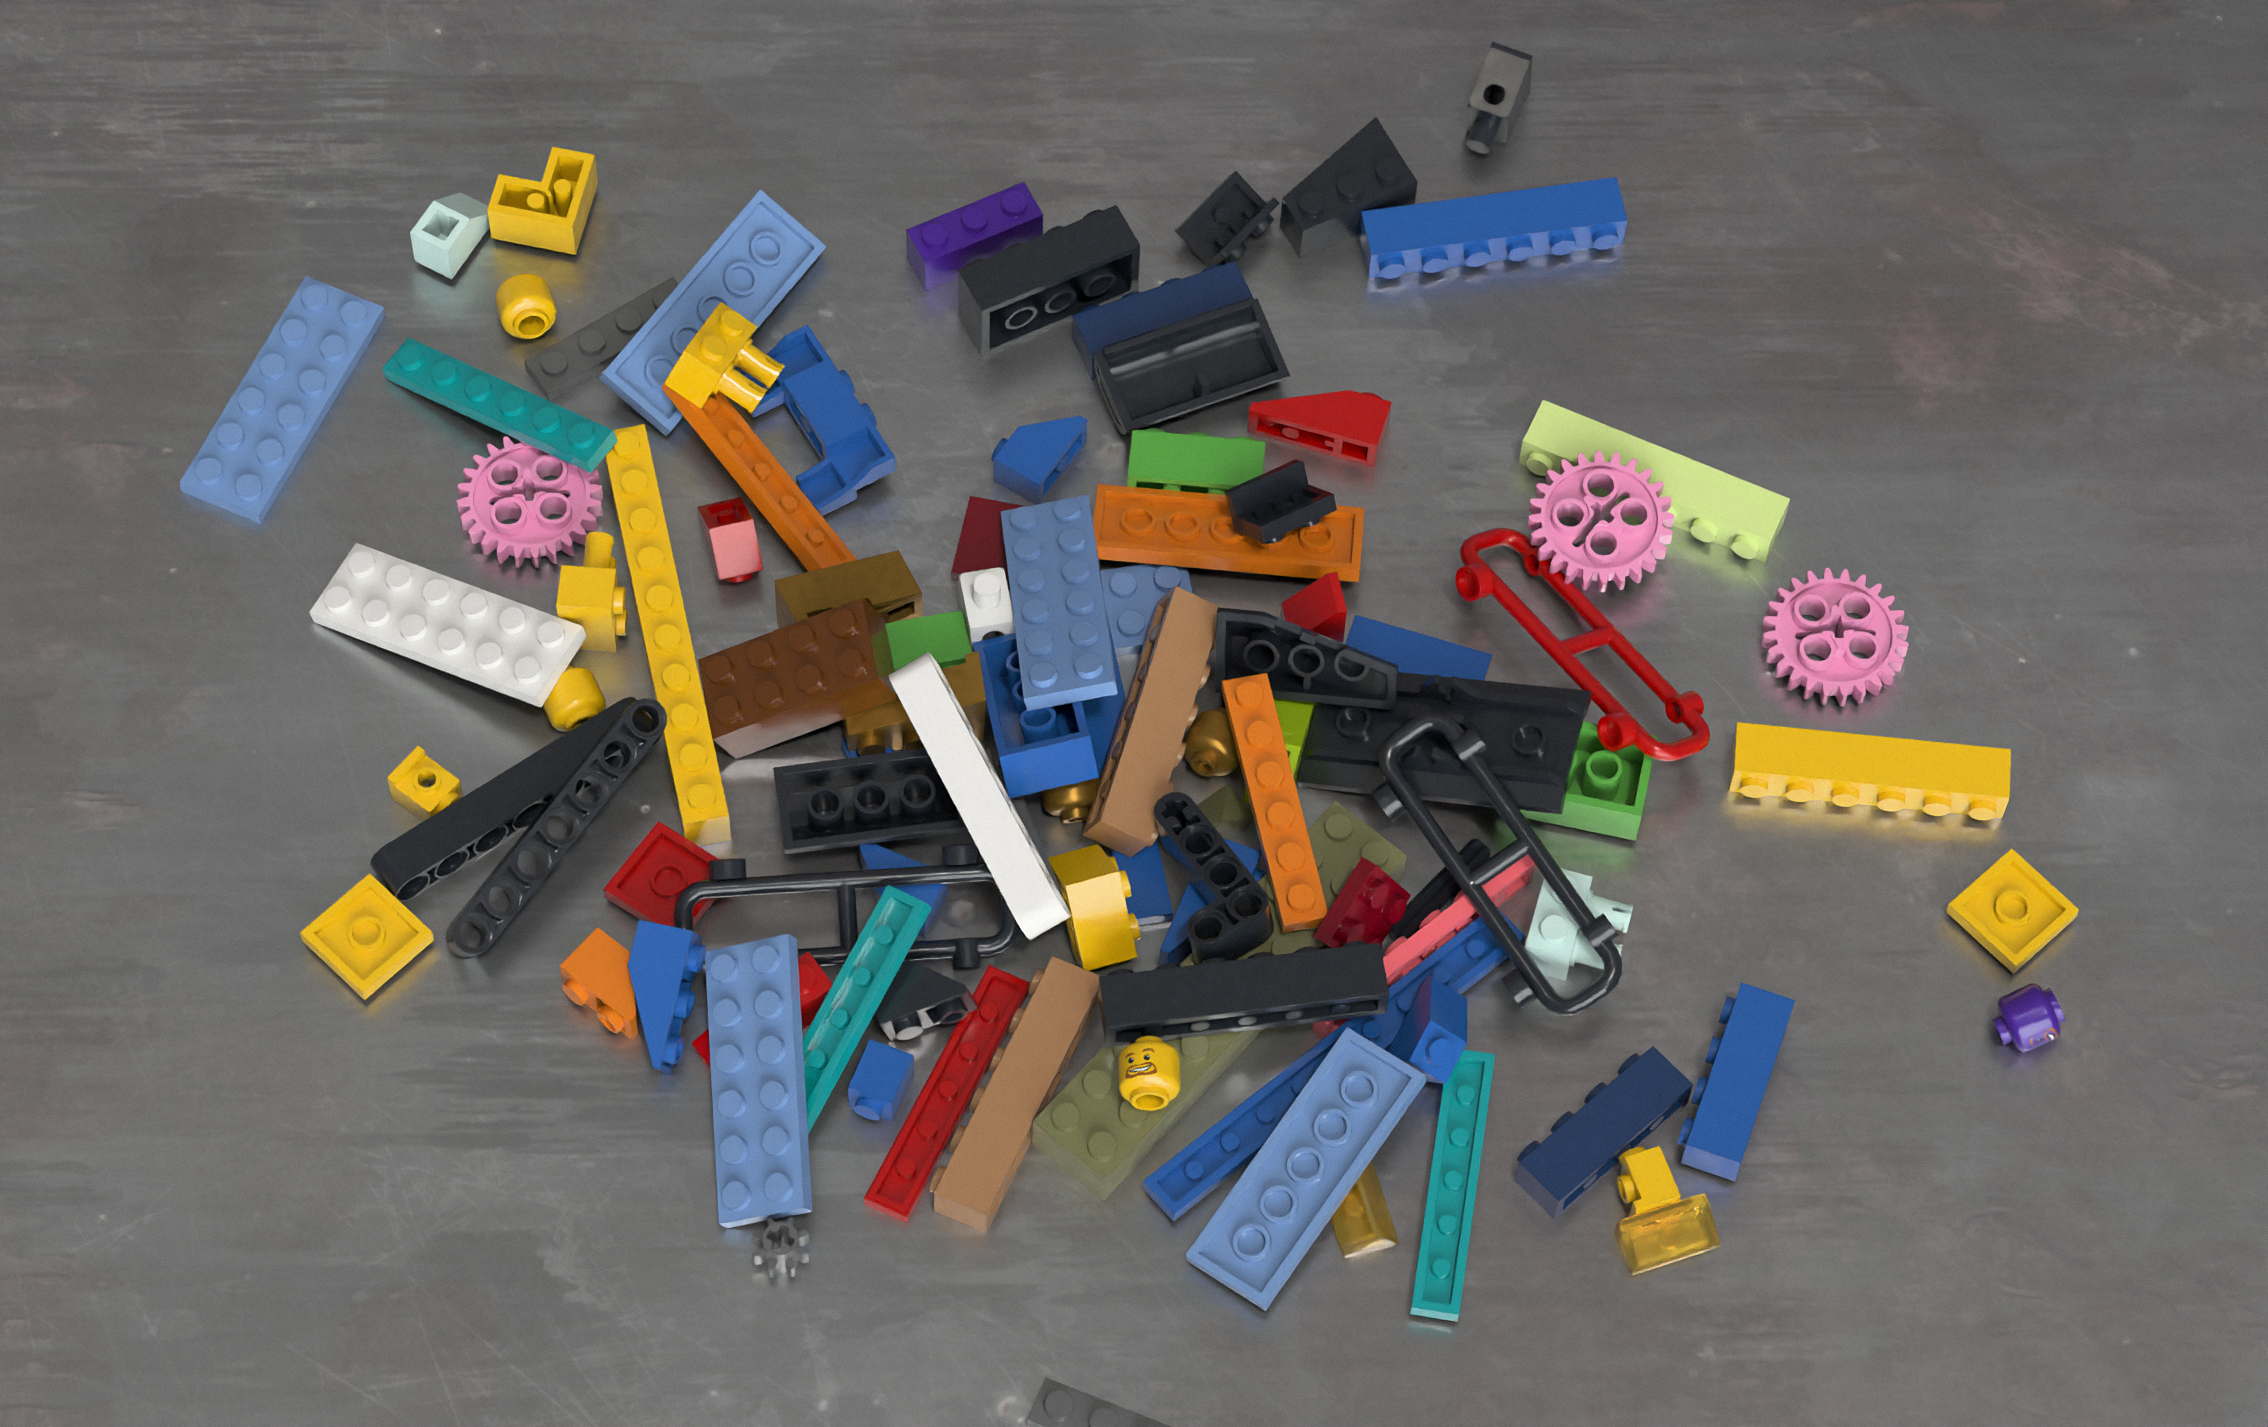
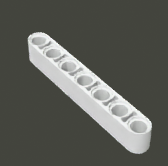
(979, 796)

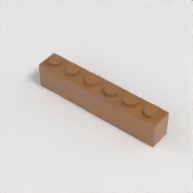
(1153, 722)
(1018, 1091)

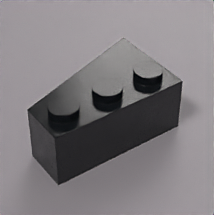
(1356, 178)

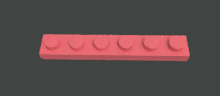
(1441, 927)

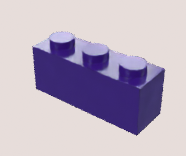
(972, 233)

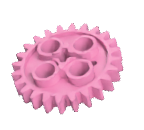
(532, 533)
(1630, 545)
(1834, 636)

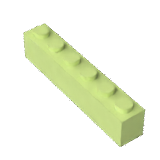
(1703, 498)

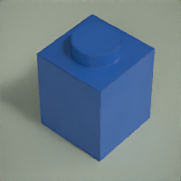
(880, 1081)

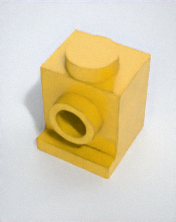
(409, 784)
(1646, 1180)

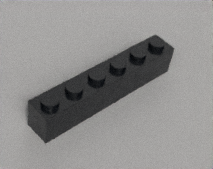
(1243, 993)

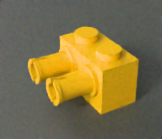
(711, 362)
(592, 595)

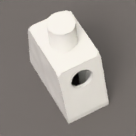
(985, 603)

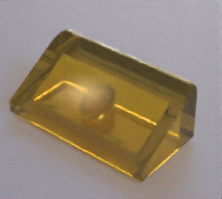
(1364, 1218)
(1667, 1234)

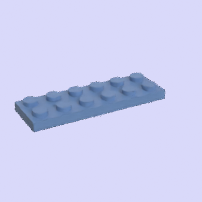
(744, 269)
(282, 399)
(1058, 603)
(758, 1081)
(1306, 1168)

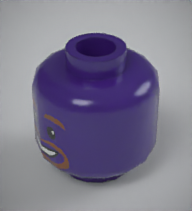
(2028, 1017)

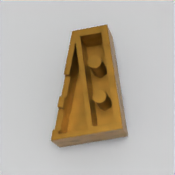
(880, 580)
(891, 727)

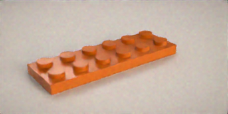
(1199, 533)

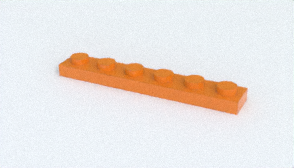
(764, 481)
(1274, 802)

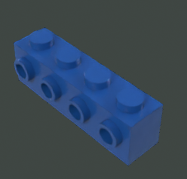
(1736, 1082)

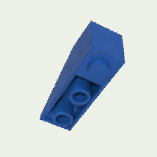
(662, 979)

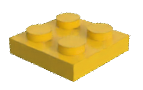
(2012, 910)
(367, 936)

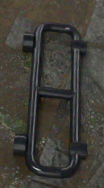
(959, 865)
(1526, 981)

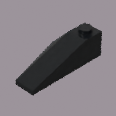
(1300, 662)

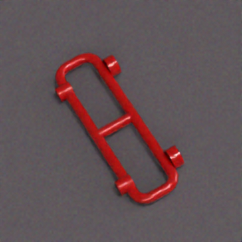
(1618, 727)

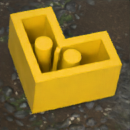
(549, 211)
(1095, 895)

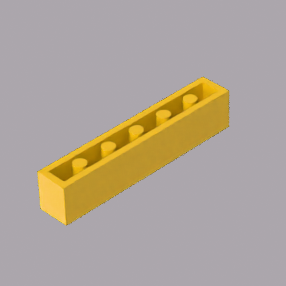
(1870, 771)

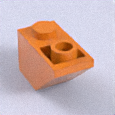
(601, 978)

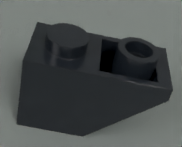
(921, 1000)

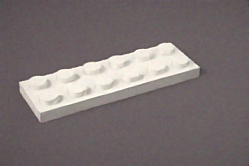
(448, 624)

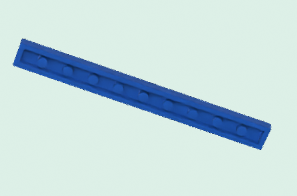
(1245, 1129)

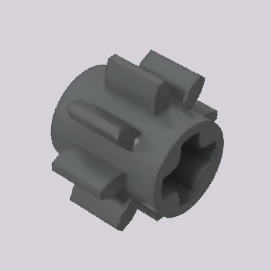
(789, 1256)

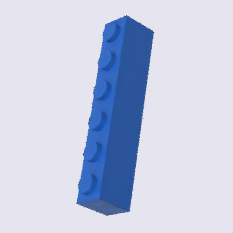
(1492, 228)

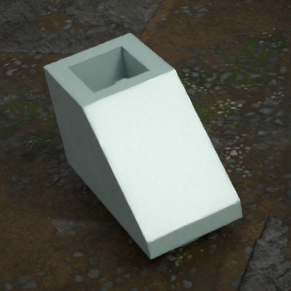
(449, 233)

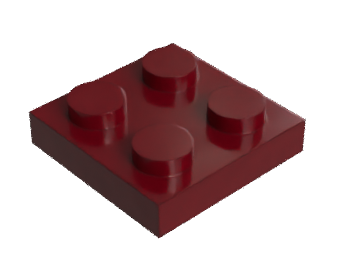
(1363, 908)

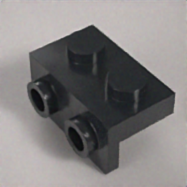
(1226, 220)
(1277, 503)

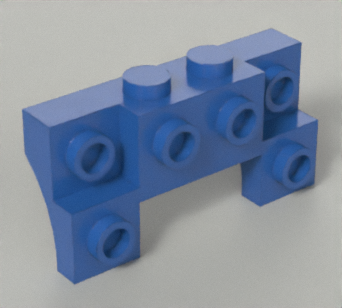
(830, 418)

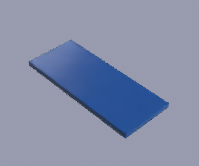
(1416, 651)

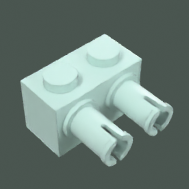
(1556, 938)

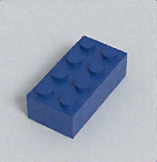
(1035, 746)

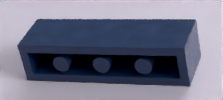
(1156, 308)
(1610, 1122)

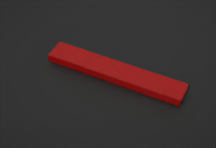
(946, 1095)

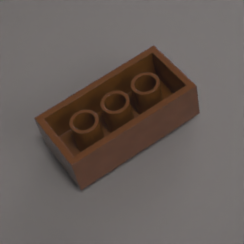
(798, 678)

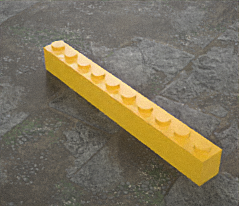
(666, 638)

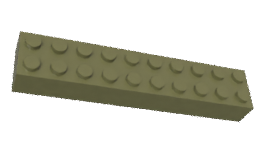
(1101, 1133)

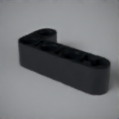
(1208, 872)

